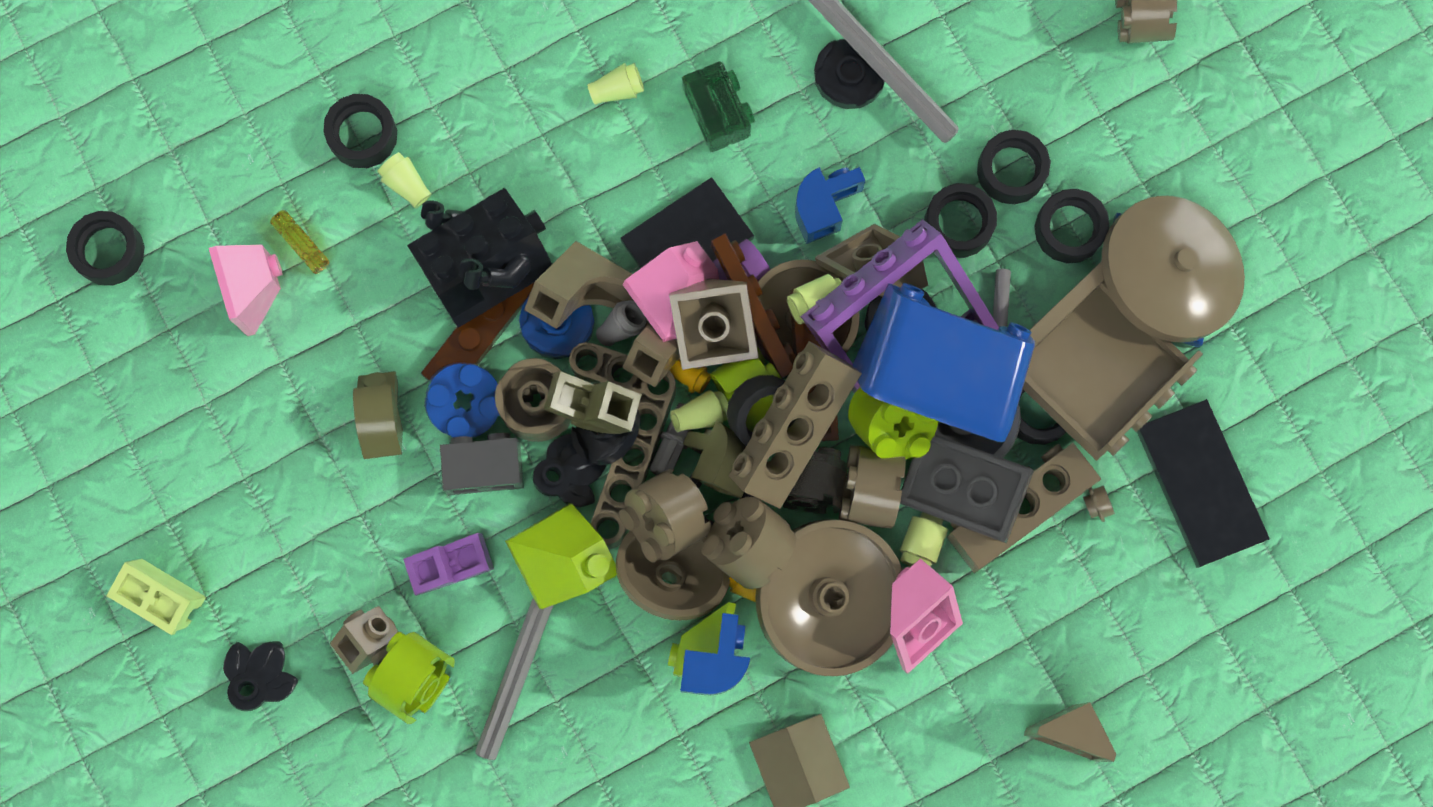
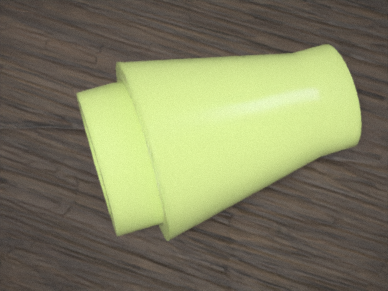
(616, 85)
(404, 179)
(701, 412)

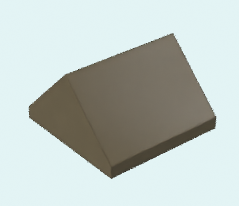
(713, 323)
(1075, 731)
(799, 764)

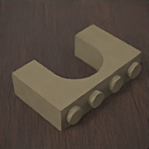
(588, 278)

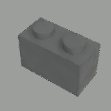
(481, 464)

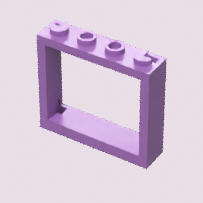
(885, 268)

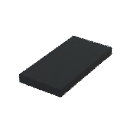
(1202, 483)

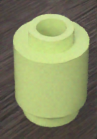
(805, 296)
(923, 540)

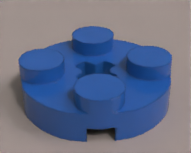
(441, 396)

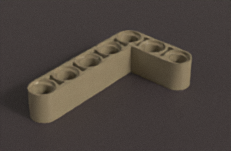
(646, 441)

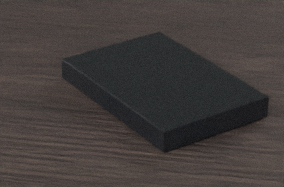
(692, 218)

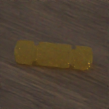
(299, 241)

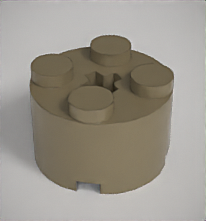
(1146, 20)
(515, 393)
(872, 488)
(665, 515)
(749, 541)

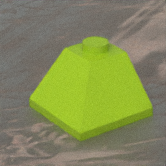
(561, 557)
(701, 638)

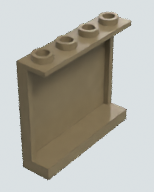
(1100, 369)

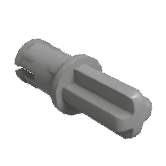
(669, 449)

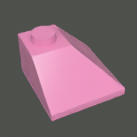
(665, 274)
(246, 282)
(921, 613)

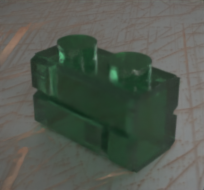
(717, 105)

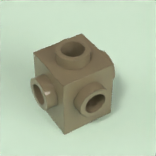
(364, 638)

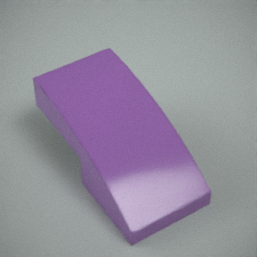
(448, 564)

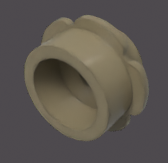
(1098, 503)

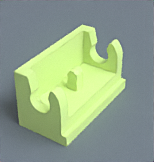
(155, 595)

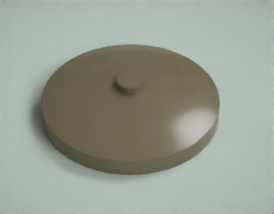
(1173, 269)
(831, 599)

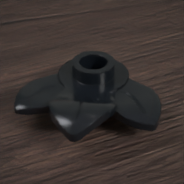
(573, 472)
(259, 669)

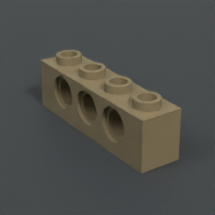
(794, 445)
(1075, 478)

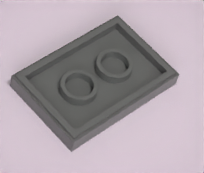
(967, 487)

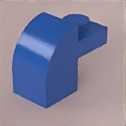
(816, 201)
(713, 672)

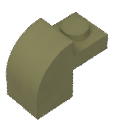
(593, 407)
(377, 415)
(718, 452)

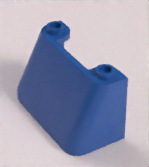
(944, 364)

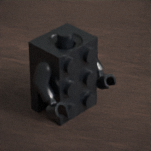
(480, 253)

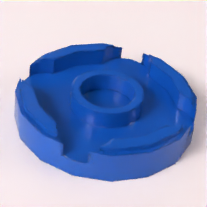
(557, 342)

